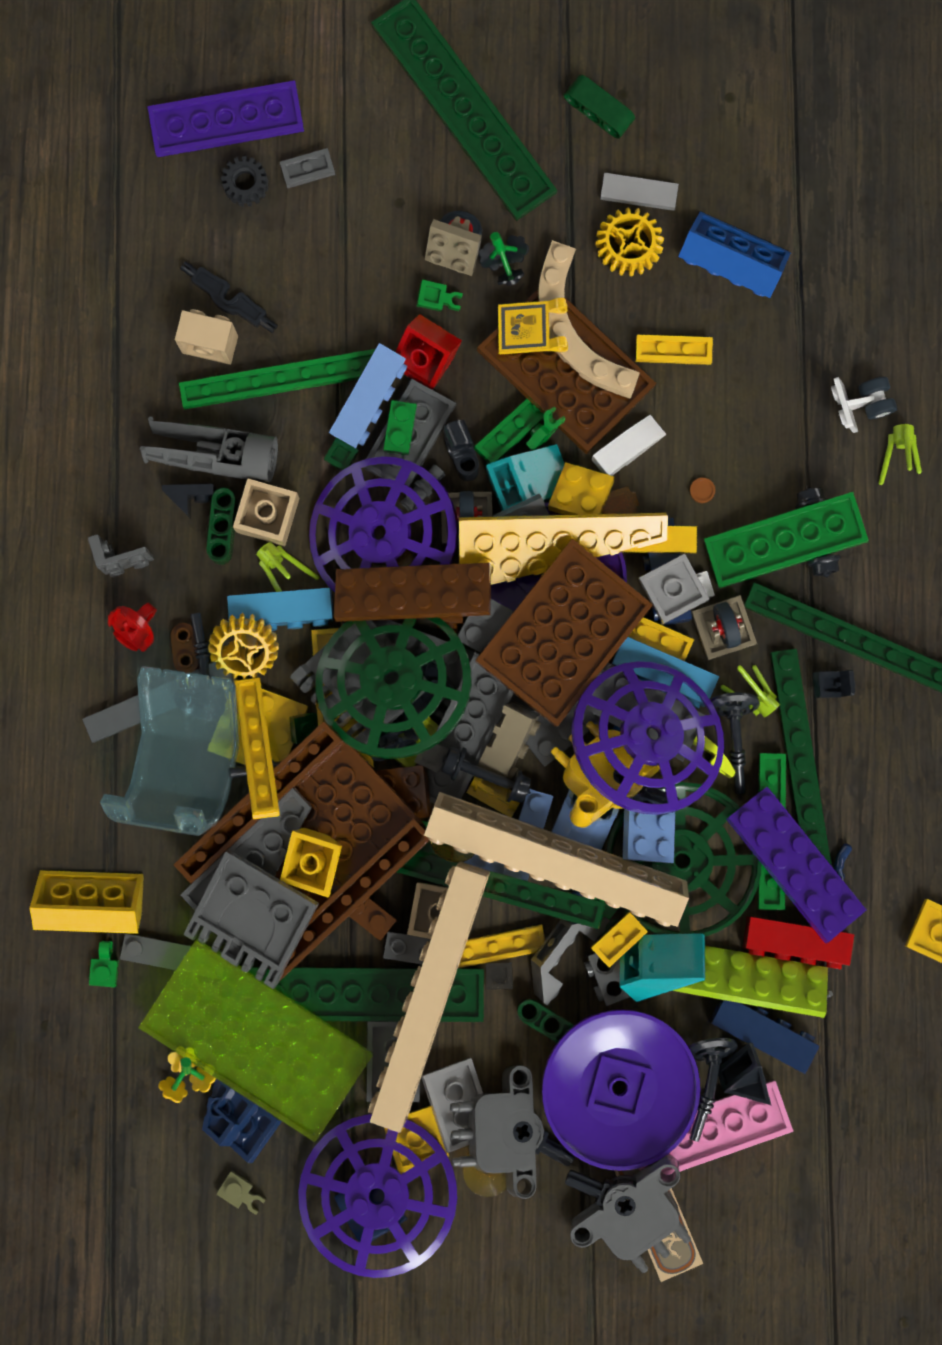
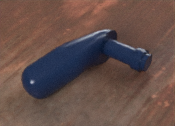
(840, 859)

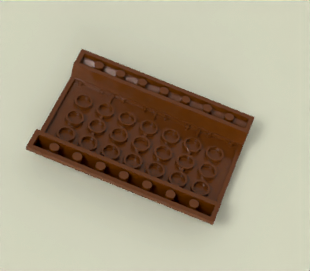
(347, 804)

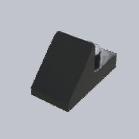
(182, 495)

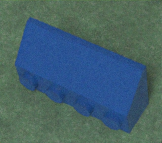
(734, 255)

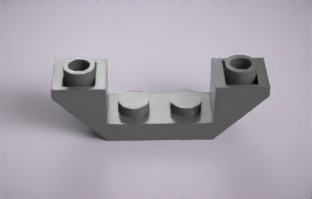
(548, 956)

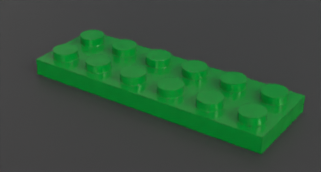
(786, 540)

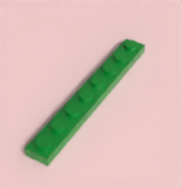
(274, 379)

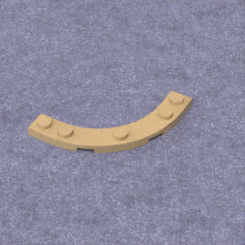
(579, 355)

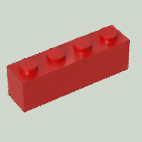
(796, 941)

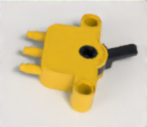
(588, 797)

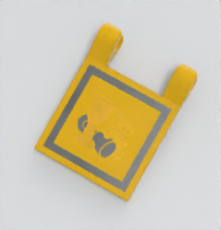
(527, 327)

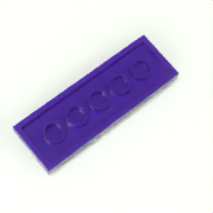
(225, 118)
(796, 865)

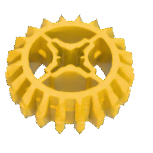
(621, 236)
(248, 634)

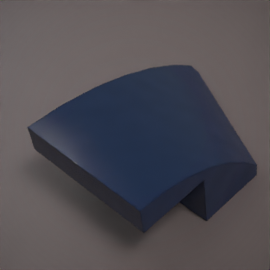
(238, 1122)

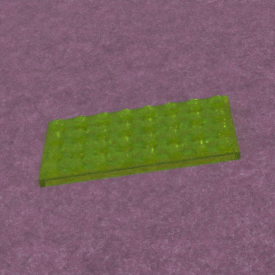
(256, 1040)

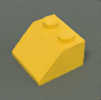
(311, 861)

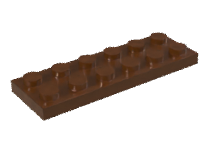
(413, 592)

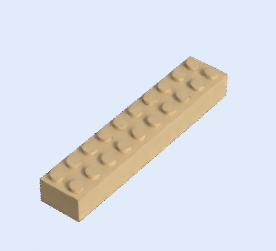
(557, 860)
(431, 991)

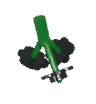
(494, 256)

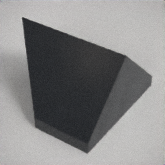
(744, 1076)

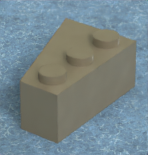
(510, 739)

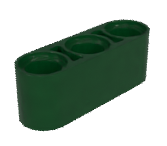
(599, 106)
(217, 515)
(538, 1020)

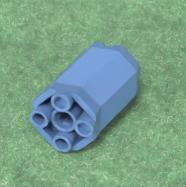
(592, 835)

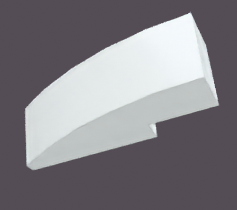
(628, 446)

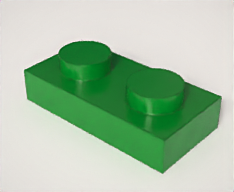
(400, 427)

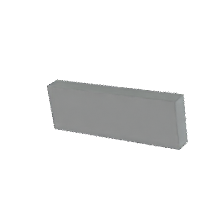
(639, 191)

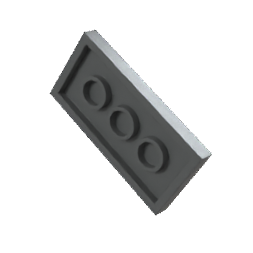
(430, 418)

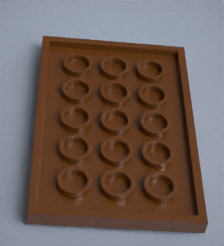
(551, 382)
(563, 632)

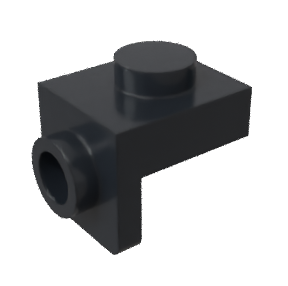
(834, 684)

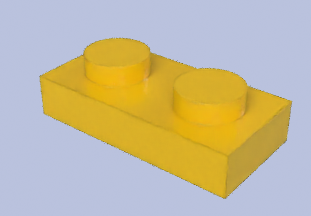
(619, 939)

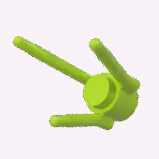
(905, 439)
(271, 556)
(767, 697)

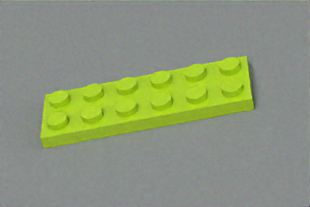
(762, 982)

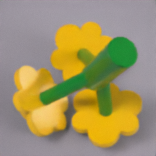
(175, 1089)

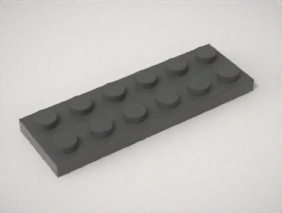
(473, 729)

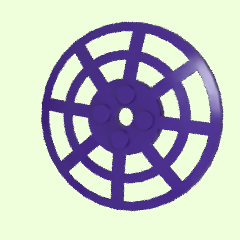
(383, 513)
(639, 745)
(379, 1215)

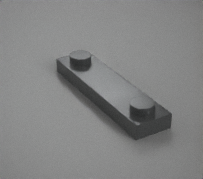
(153, 951)

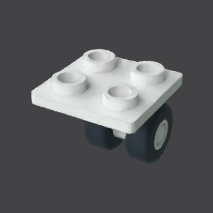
(871, 393)

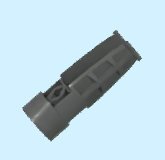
(218, 451)

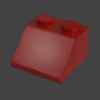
(427, 351)

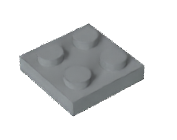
(673, 589)

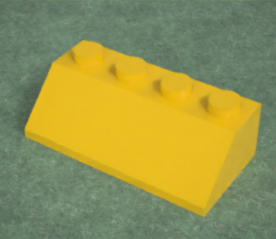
(87, 902)

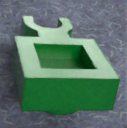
(433, 296)

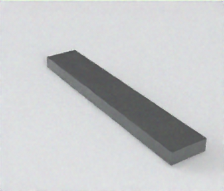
(126, 713)

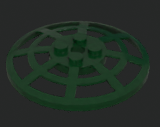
(396, 695)
(701, 862)

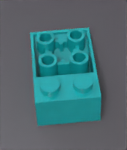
(525, 476)
(662, 964)

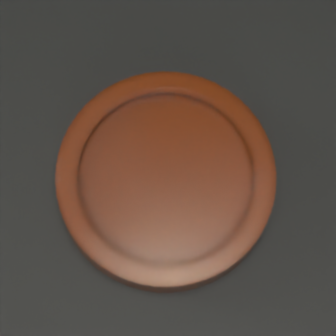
(702, 490)

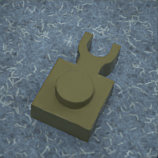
(237, 1190)

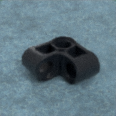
(461, 449)

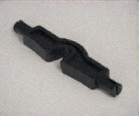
(239, 305)

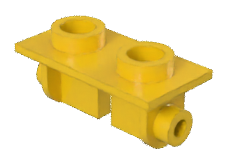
(492, 795)

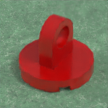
(132, 626)

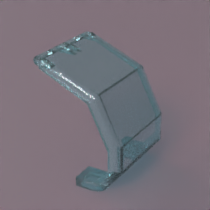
(182, 753)

